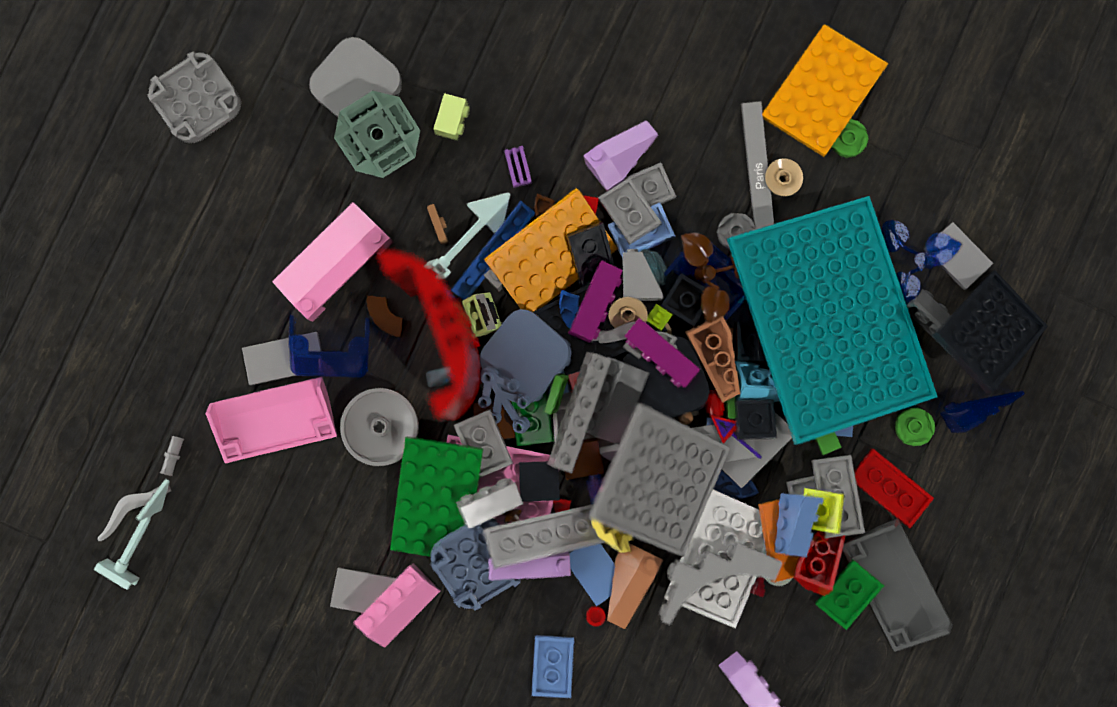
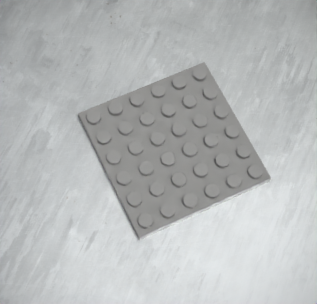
(659, 481)

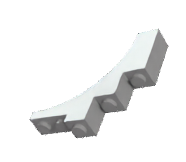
(711, 567)

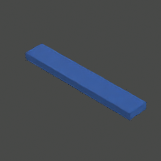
(478, 268)

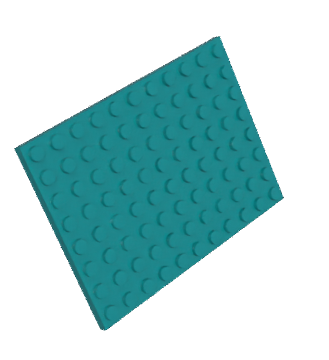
(831, 319)

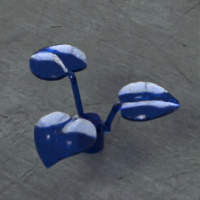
(940, 250)

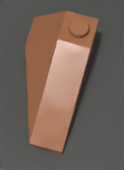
(716, 354)
(631, 580)

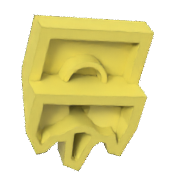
(612, 536)

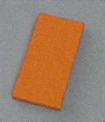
(769, 515)

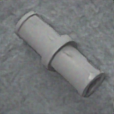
(171, 456)

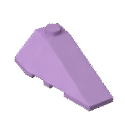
(617, 156)
(548, 566)

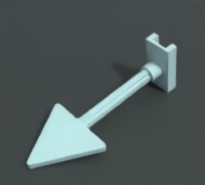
(490, 213)
(117, 571)

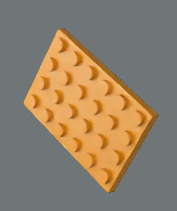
(824, 90)
(538, 258)

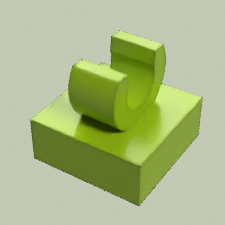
(658, 317)

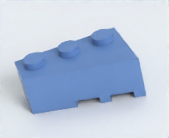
(795, 523)

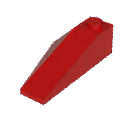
(819, 567)

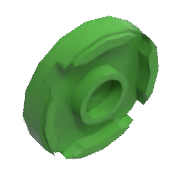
(851, 144)
(914, 426)

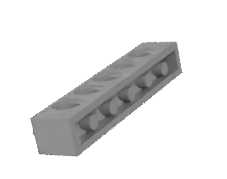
(579, 412)

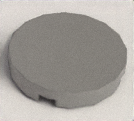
(733, 225)

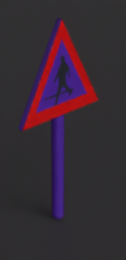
(726, 428)

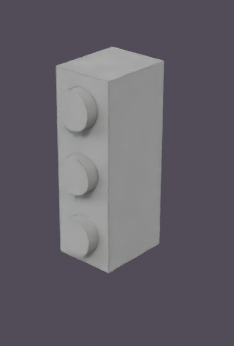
(489, 502)

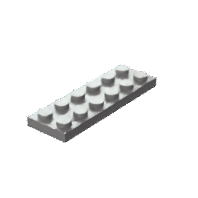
(541, 537)

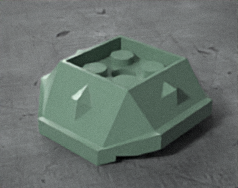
(389, 151)

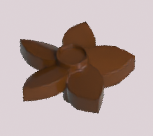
(512, 515)

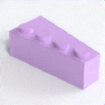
(747, 683)

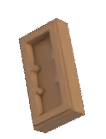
(439, 224)

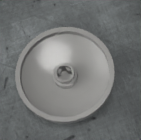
(377, 425)

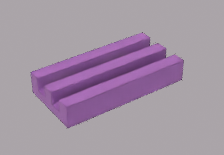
(514, 151)

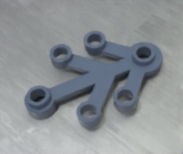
(502, 398)

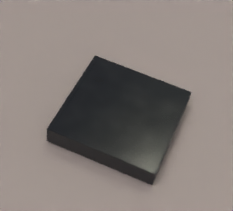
(755, 419)
(538, 482)

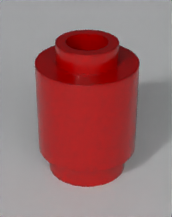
(714, 405)

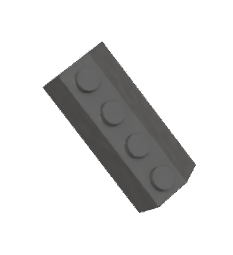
(928, 312)
(617, 401)

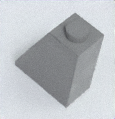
(638, 278)

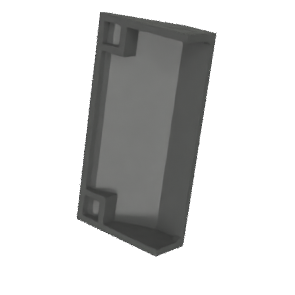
(907, 602)

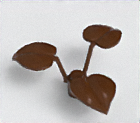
(696, 250)

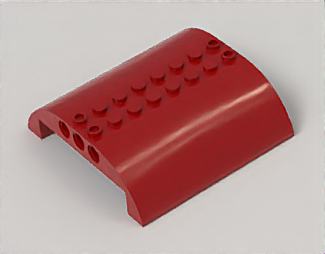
(461, 356)

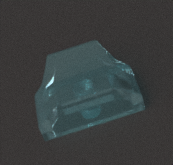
(656, 265)

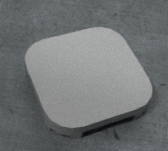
(351, 73)
(194, 98)

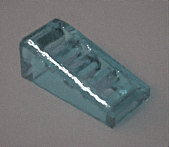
(438, 377)

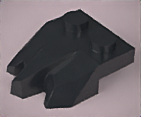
(747, 342)

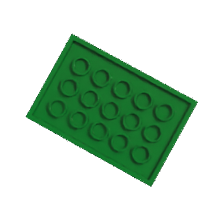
(430, 484)

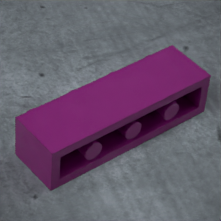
(595, 302)
(659, 350)

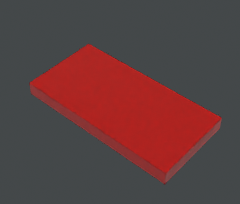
(891, 488)

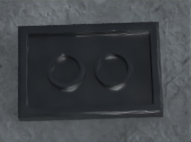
(588, 249)

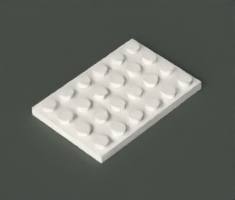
(719, 526)

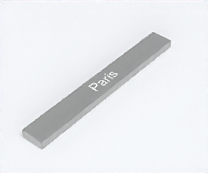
(757, 164)

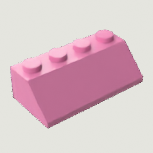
(397, 606)

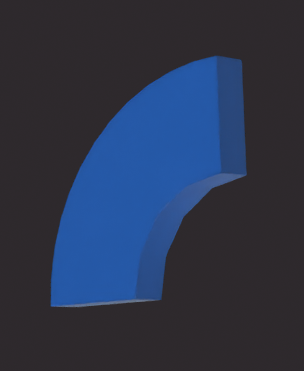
(568, 307)

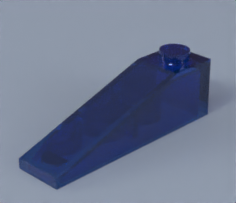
(967, 415)

